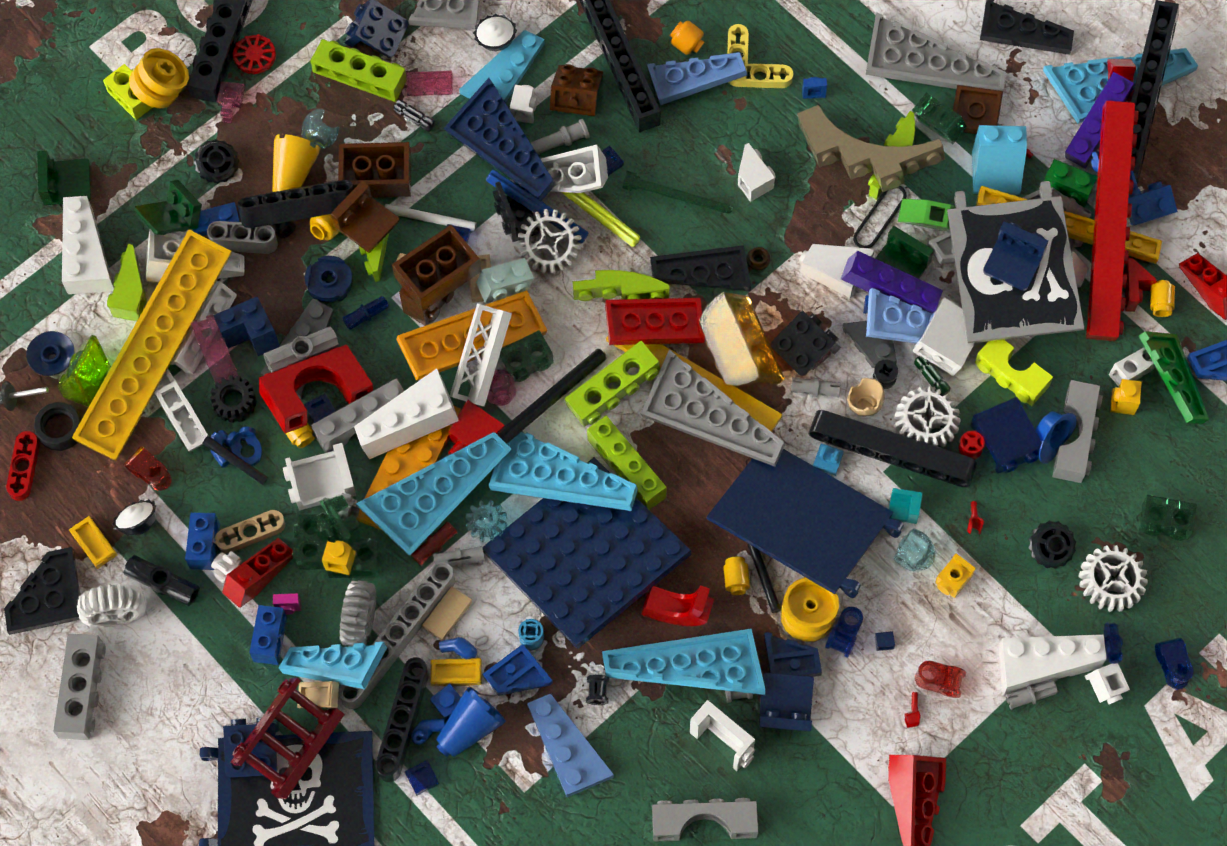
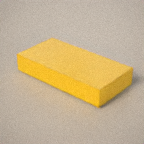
(93, 542)
(456, 672)

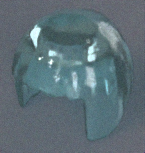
(318, 132)
(915, 551)

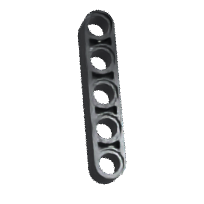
(293, 203)
(402, 707)

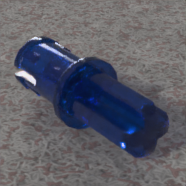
(365, 312)
(1113, 643)

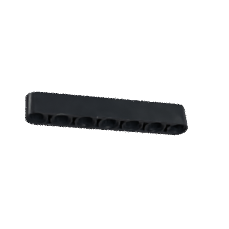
(892, 448)

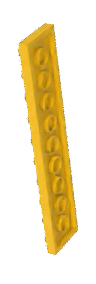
(151, 345)

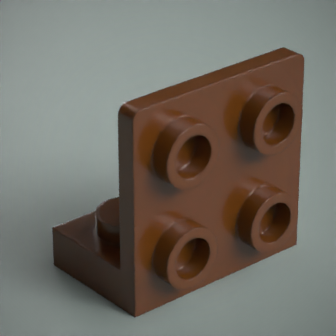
(575, 90)
(363, 218)

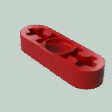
(27, 475)

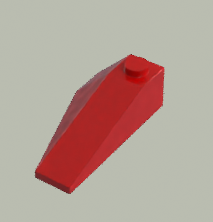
(915, 792)

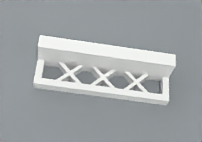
(189, 352)
(489, 355)

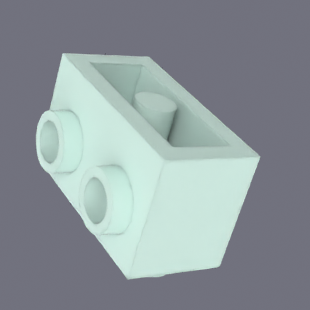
(504, 280)

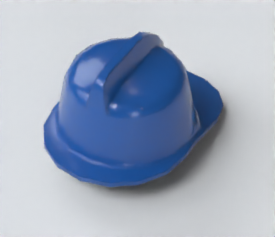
(1053, 432)

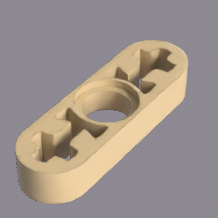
(259, 536)

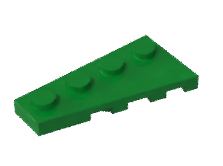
(1174, 369)

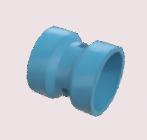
(533, 639)

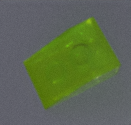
(85, 373)

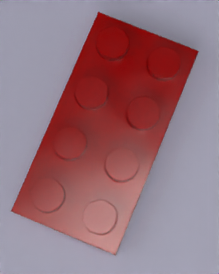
(654, 321)

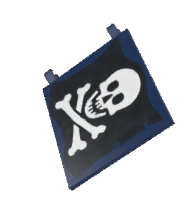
(324, 809)

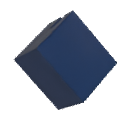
(884, 641)

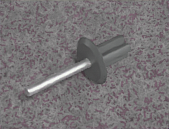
(9, 396)

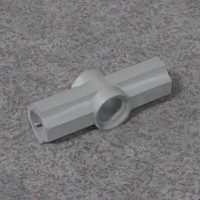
(314, 343)

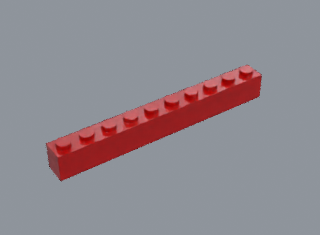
(1111, 221)

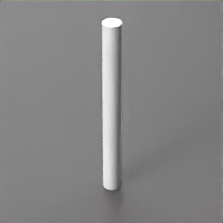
(430, 217)

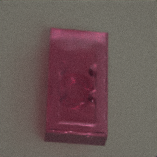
(429, 83)

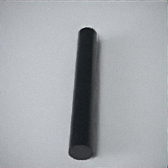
(235, 460)
(765, 579)

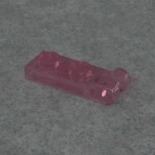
(214, 349)

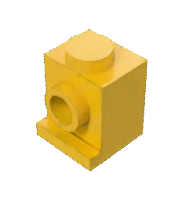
(1126, 397)
(338, 557)
(961, 569)

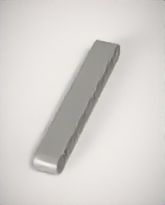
(407, 626)

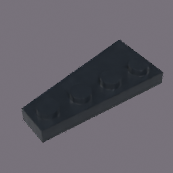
(1010, 27)
(705, 268)

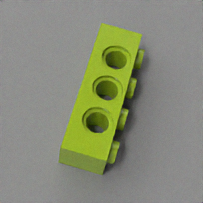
(366, 79)
(638, 357)
(626, 461)

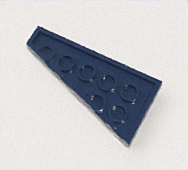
(495, 136)

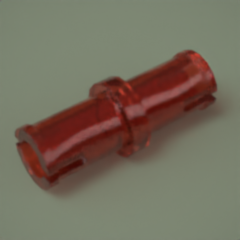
(434, 543)

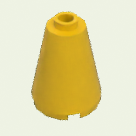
(292, 161)

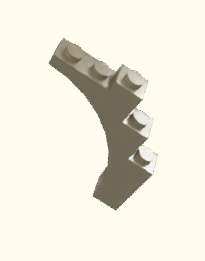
(859, 157)

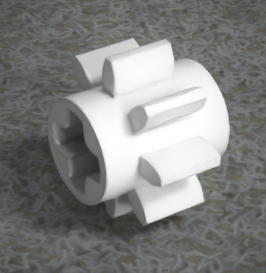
(225, 564)

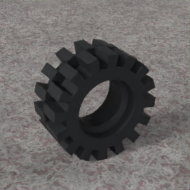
(226, 387)

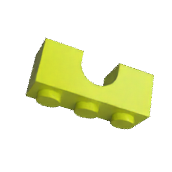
(1026, 384)

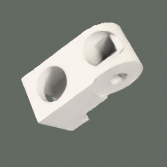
(1132, 367)

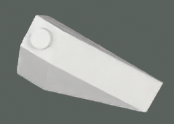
(577, 170)
(162, 249)

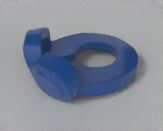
(249, 435)

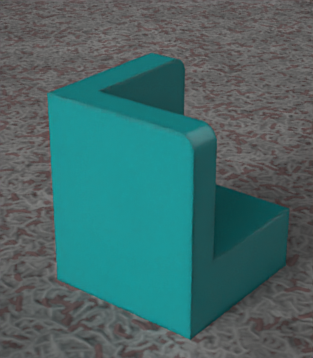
(905, 505)

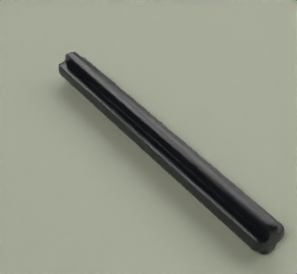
(552, 395)

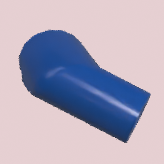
(220, 437)
(459, 646)
(425, 729)

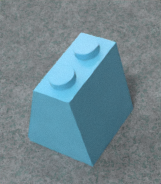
(999, 158)

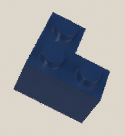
(246, 323)

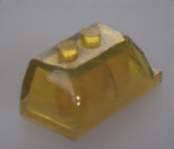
(739, 342)

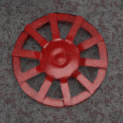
(254, 54)

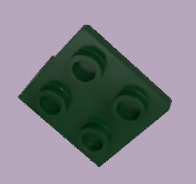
(62, 178)
(177, 214)
(905, 253)

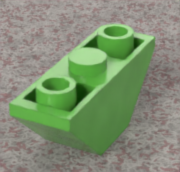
(925, 213)

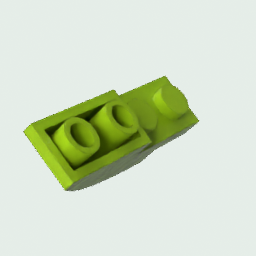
(902, 137)
(620, 283)

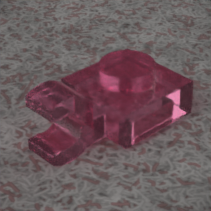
(230, 96)

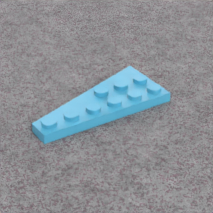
(1082, 83)
(555, 474)
(424, 499)
(709, 661)

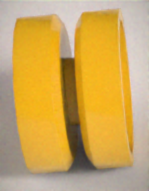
(158, 78)
(808, 610)

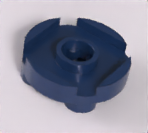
(331, 291)

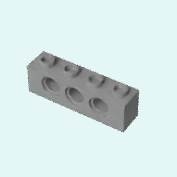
(78, 648)

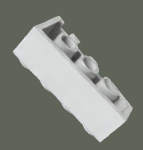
(82, 250)
(408, 416)
(1047, 658)

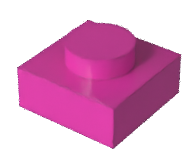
(288, 602)

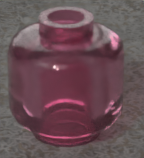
(502, 388)

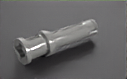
(564, 136)

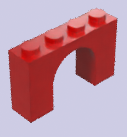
(333, 366)

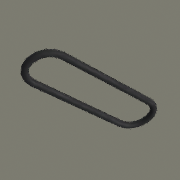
(885, 225)

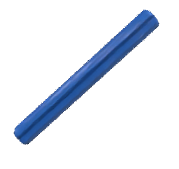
(530, 202)

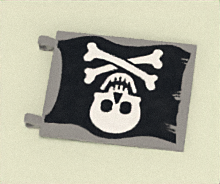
(1000, 310)

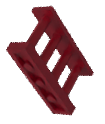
(312, 740)

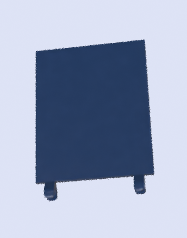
(804, 519)

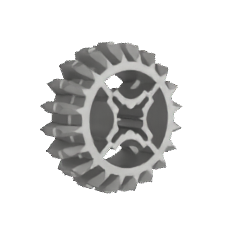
(357, 613)

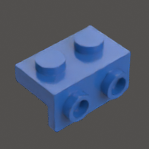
(1151, 203)

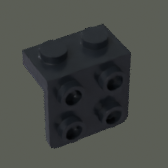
(512, 214)
(804, 343)

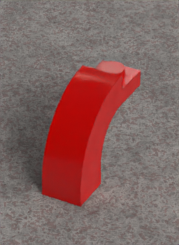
(678, 608)

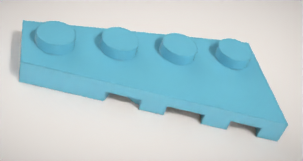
(507, 67)
(340, 664)

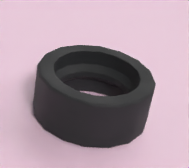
(49, 412)

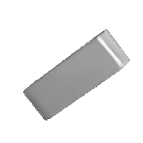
(250, 244)

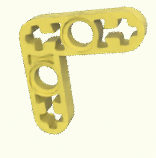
(776, 69)

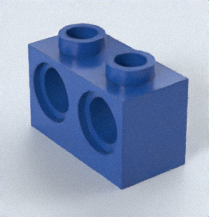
(201, 544)
(268, 635)

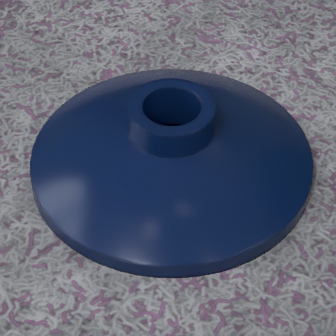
(48, 344)

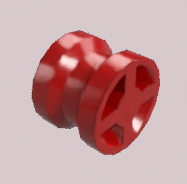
(974, 440)

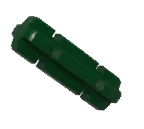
(932, 375)

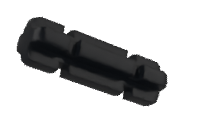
(414, 115)

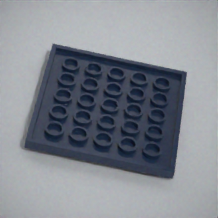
(585, 560)

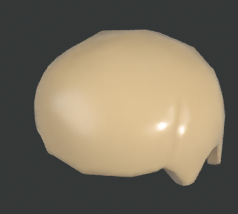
(866, 397)

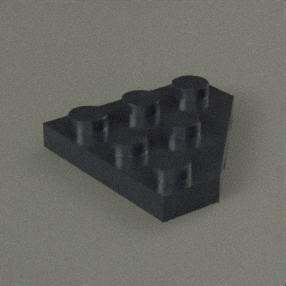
(46, 595)

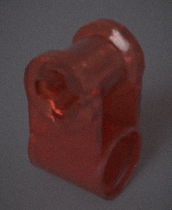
(147, 467)
(942, 679)

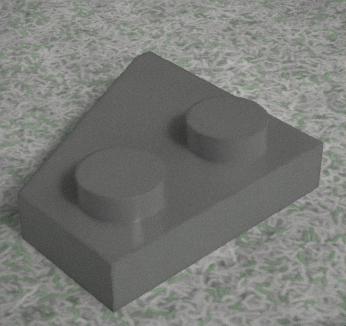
(873, 348)

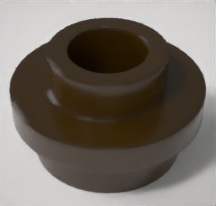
(758, 252)

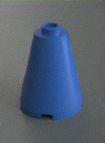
(468, 723)

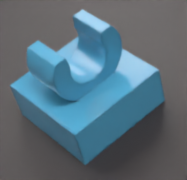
(828, 459)

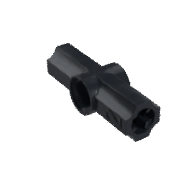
(173, 587)

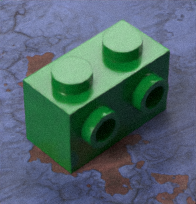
(1071, 181)

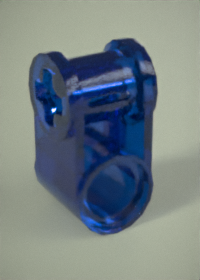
(844, 635)
(1174, 658)

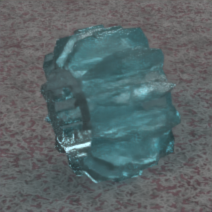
(494, 516)

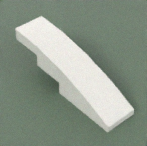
(180, 412)

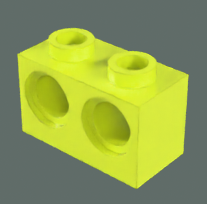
(123, 93)

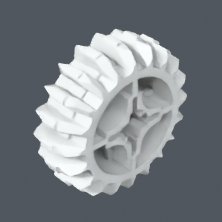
(558, 260)
(946, 418)
(1127, 594)
(111, 605)

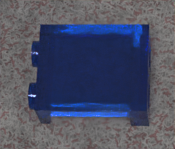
(1008, 435)

